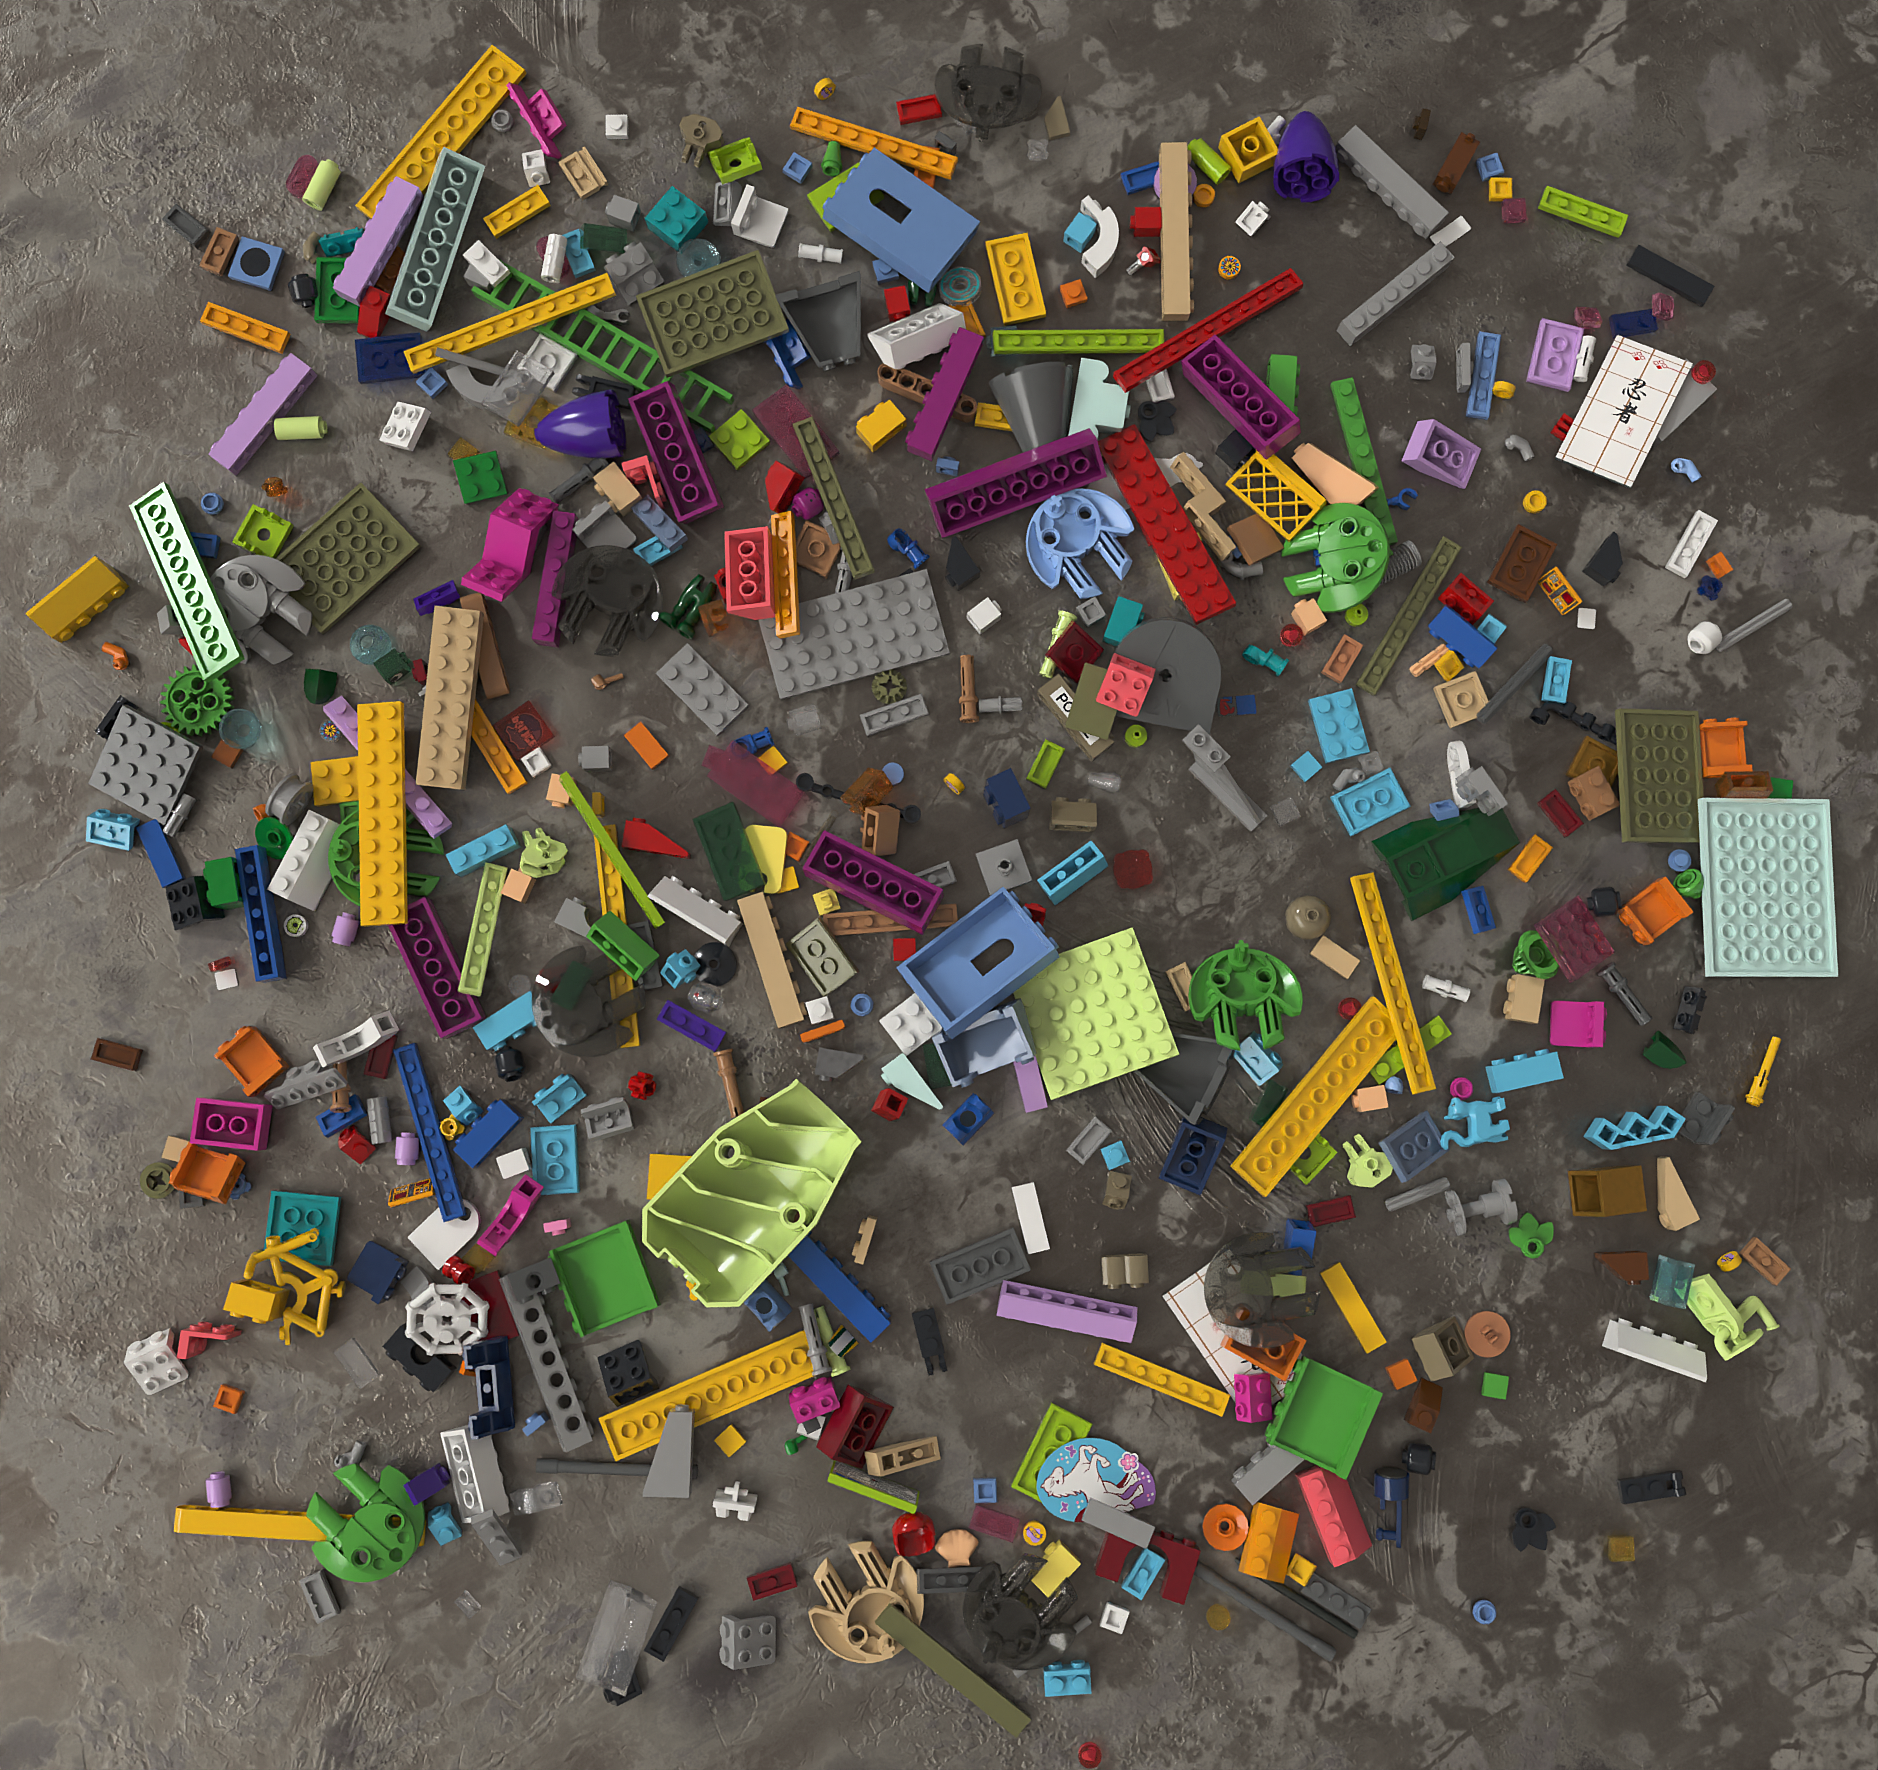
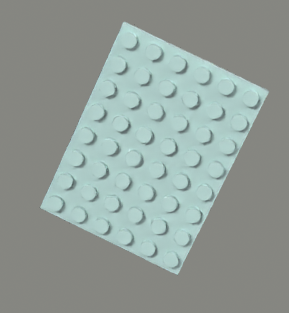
(1767, 887)

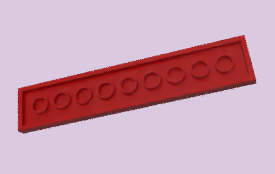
(1166, 525)

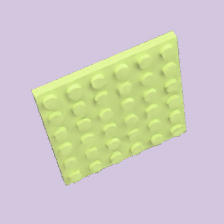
(1095, 1015)

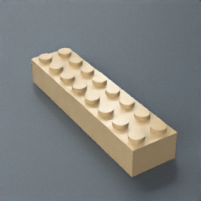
(450, 697)

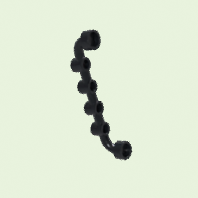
(1567, 711)
(805, 783)

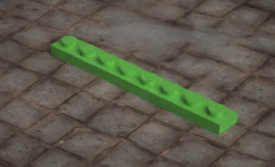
(1361, 450)

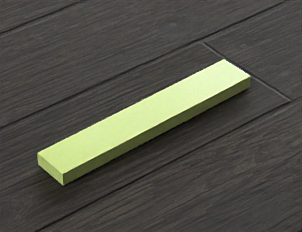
(482, 929)

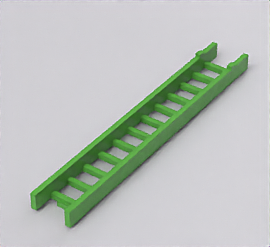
(619, 335)

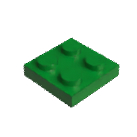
(480, 477)

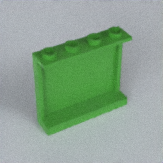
(604, 1278)
(1323, 1416)

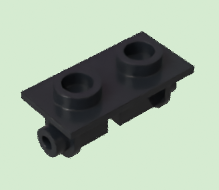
(107, 723)
(1691, 1002)

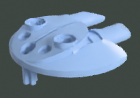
(1077, 537)

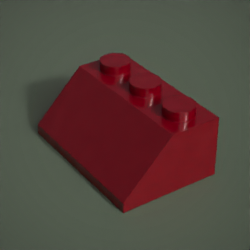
(854, 1427)

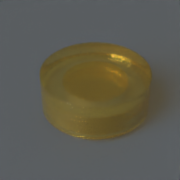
(1218, 1617)

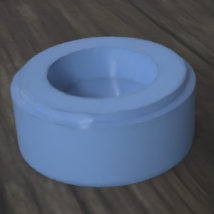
(894, 773)

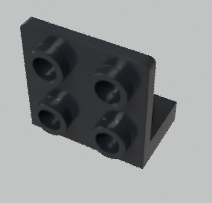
(190, 903)
(626, 1373)

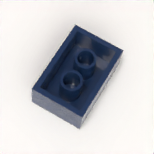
(1007, 798)

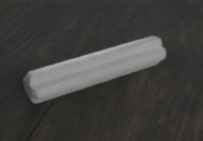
(1417, 1194)

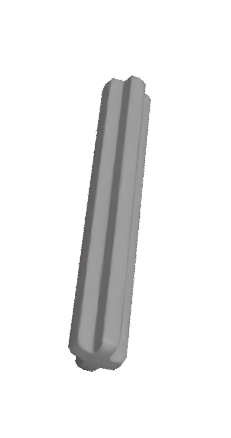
(1754, 624)

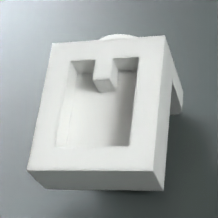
(535, 168)
(1253, 217)

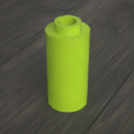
(1208, 160)

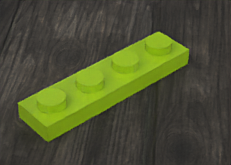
(1583, 211)
(1391, 1061)

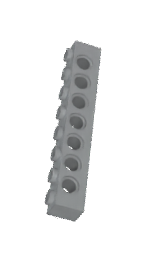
(568, 1438)

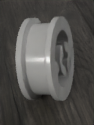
(289, 799)

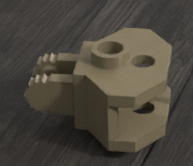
(700, 137)

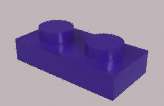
(439, 596)

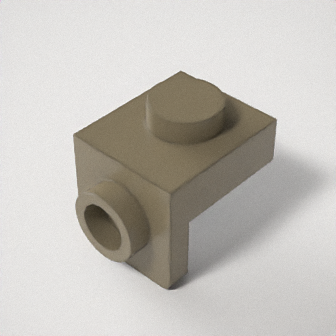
(1117, 1190)

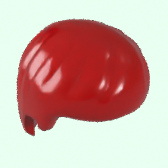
(913, 1534)

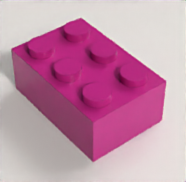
(231, 1124)

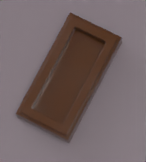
(116, 1054)

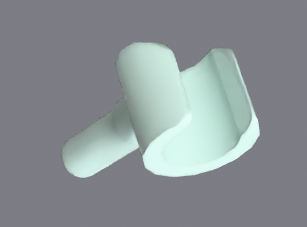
(779, 1272)

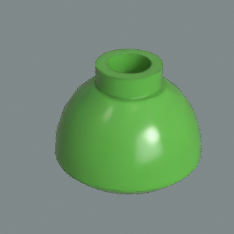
(1689, 883)

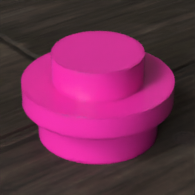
(1461, 1088)

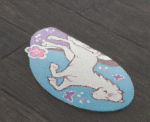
(1096, 1471)

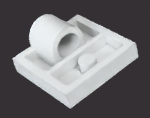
(405, 426)

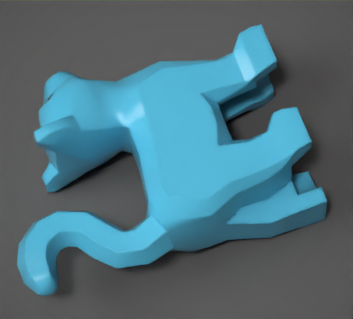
(1479, 1122)

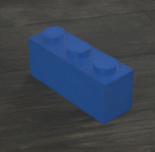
(1462, 637)
(487, 1132)

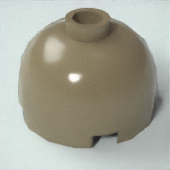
(1308, 917)

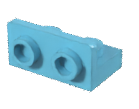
(111, 829)
(1258, 1062)
(559, 1097)
(1067, 1678)

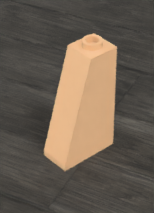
(1331, 477)

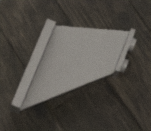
(1216, 778)

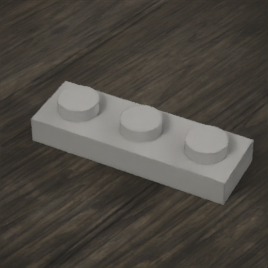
(496, 1537)

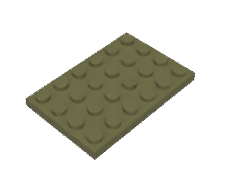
(712, 313)
(347, 556)
(1659, 775)

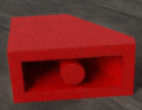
(372, 313)
(781, 486)

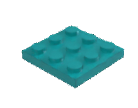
(300, 1212)

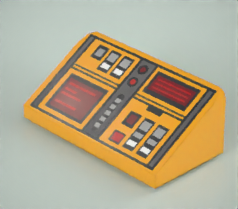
(1559, 591)
(411, 1192)

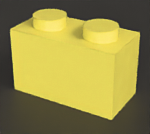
(1060, 1564)

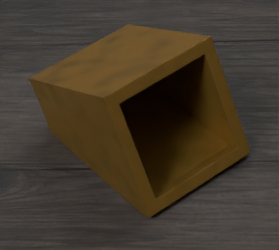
(1607, 1191)

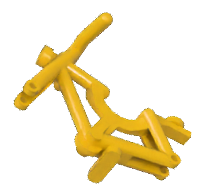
(325, 1279)

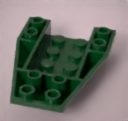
(1444, 857)

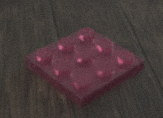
(1574, 939)

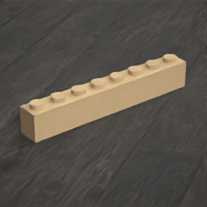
(1175, 231)

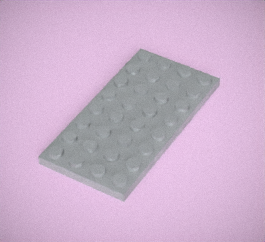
(857, 635)

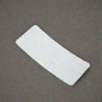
(1451, 232)

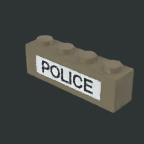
(1058, 698)

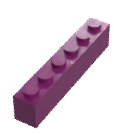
(945, 394)
(559, 550)

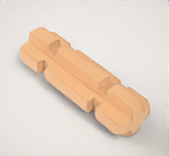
(1429, 660)

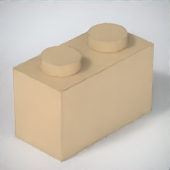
(617, 489)
(1524, 999)

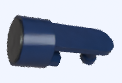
(1391, 1485)

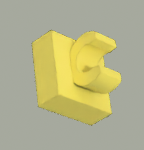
(826, 902)

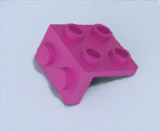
(1577, 1024)

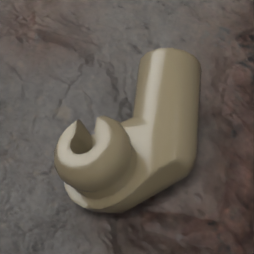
(309, 247)

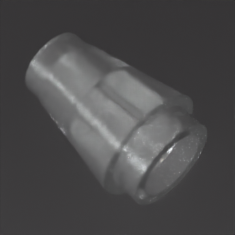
(1105, 781)

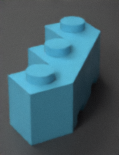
(1635, 1129)

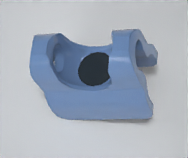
(768, 1305)

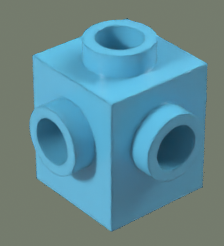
(680, 968)

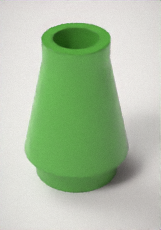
(832, 159)

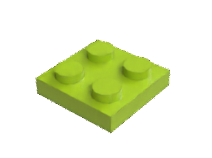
(739, 439)

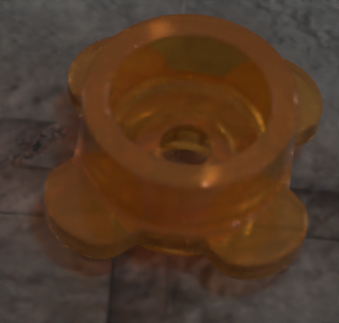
(274, 487)

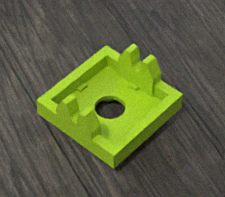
(740, 150)
(259, 519)
(1320, 1155)

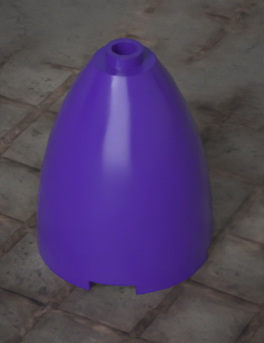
(1305, 151)
(585, 427)

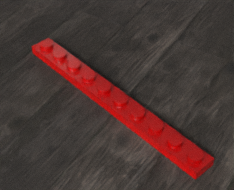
(1215, 324)

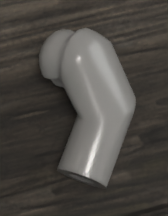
(1522, 444)
(1349, 776)
(351, 1457)

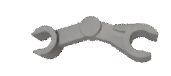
(613, 316)

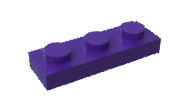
(691, 1025)

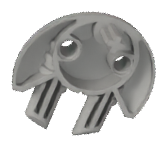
(250, 604)

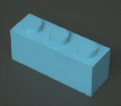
(483, 850)
(1073, 872)
(506, 1023)
(1524, 1071)

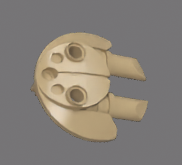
(847, 1612)

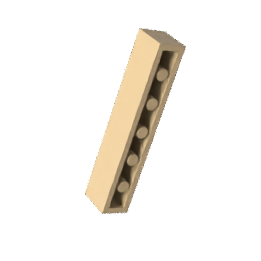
(771, 959)

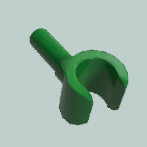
(791, 1445)

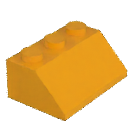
(1268, 1542)

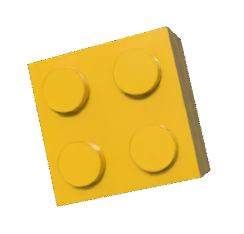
(1248, 149)
(256, 1300)

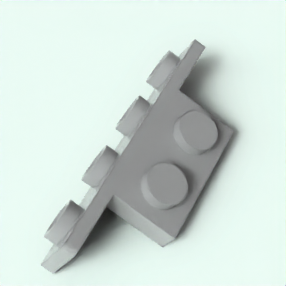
(305, 1083)

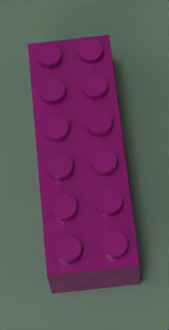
(1241, 397)
(676, 452)
(873, 882)
(436, 969)

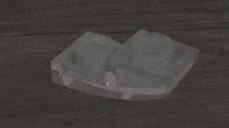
(536, 1499)

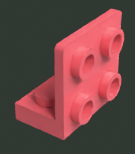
(639, 471)
(1125, 685)
(194, 1339)

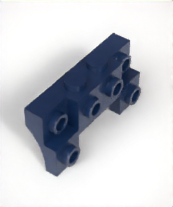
(493, 1386)

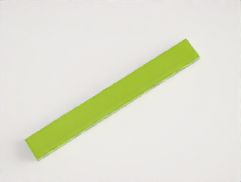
(1076, 341)
(611, 850)

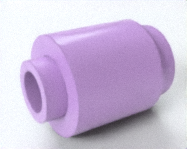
(345, 929)
(407, 1149)
(218, 1489)

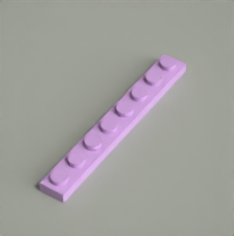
(417, 800)

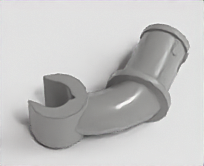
(1241, 571)

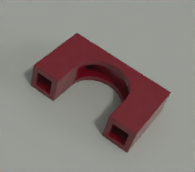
(1181, 1561)

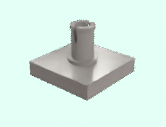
(1003, 867)

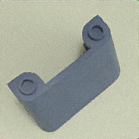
(988, 1043)

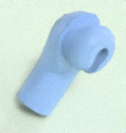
(1686, 467)

